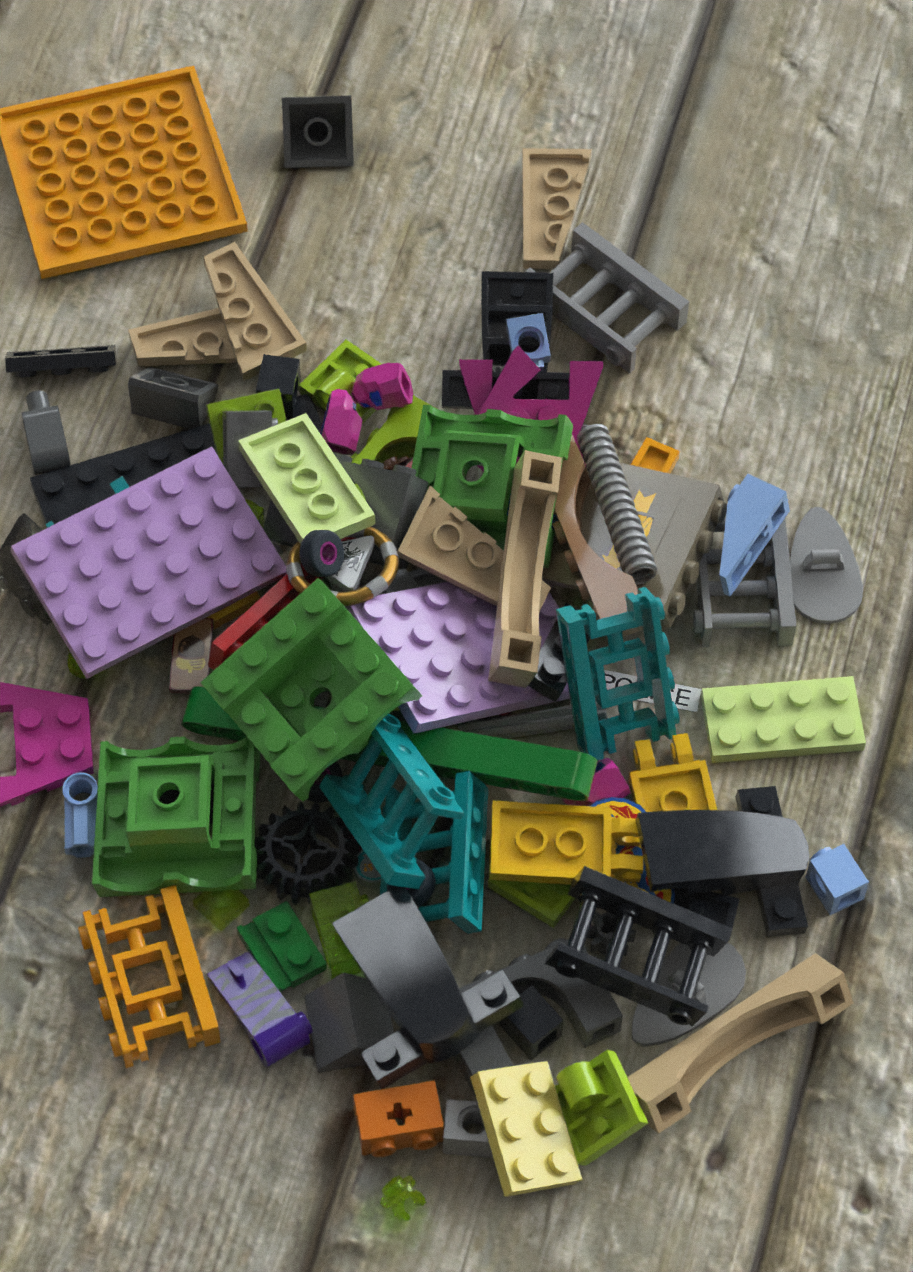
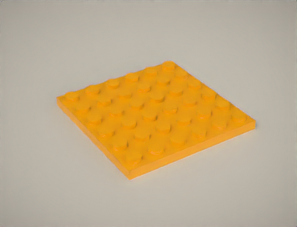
(119, 172)

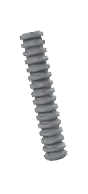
(616, 503)

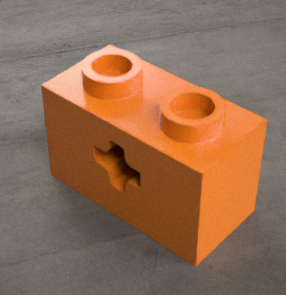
(413, 1103)

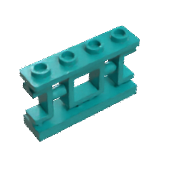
(587, 675)

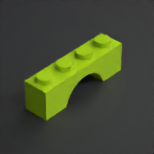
(395, 437)

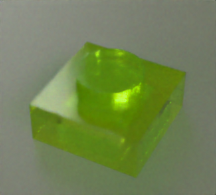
(221, 906)

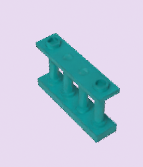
(362, 812)
(467, 855)

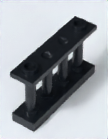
(666, 922)

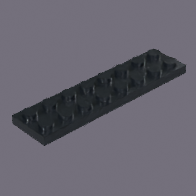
(88, 482)

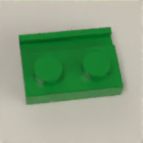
(282, 947)

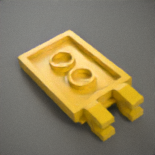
(672, 786)
(557, 841)

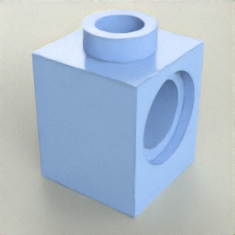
(531, 326)
(836, 878)

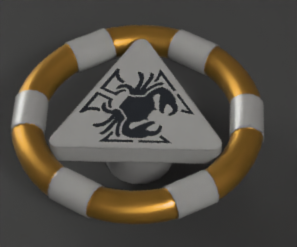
(355, 559)

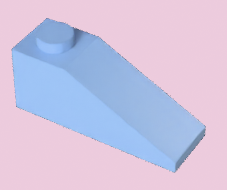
(752, 518)

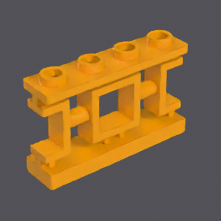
(179, 969)

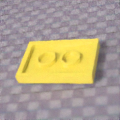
(526, 1128)

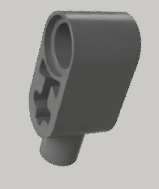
(44, 434)

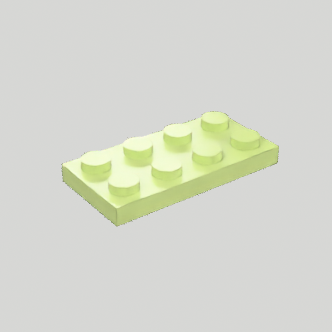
(306, 479)
(782, 719)

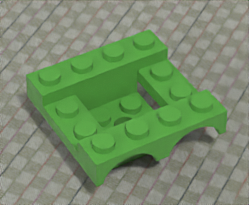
(455, 442)
(291, 660)
(161, 845)

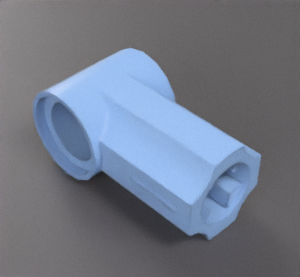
(80, 815)

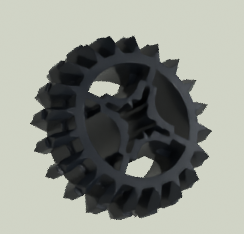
(276, 842)

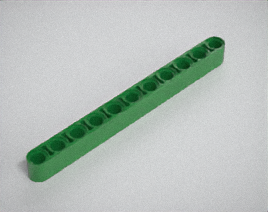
(448, 752)

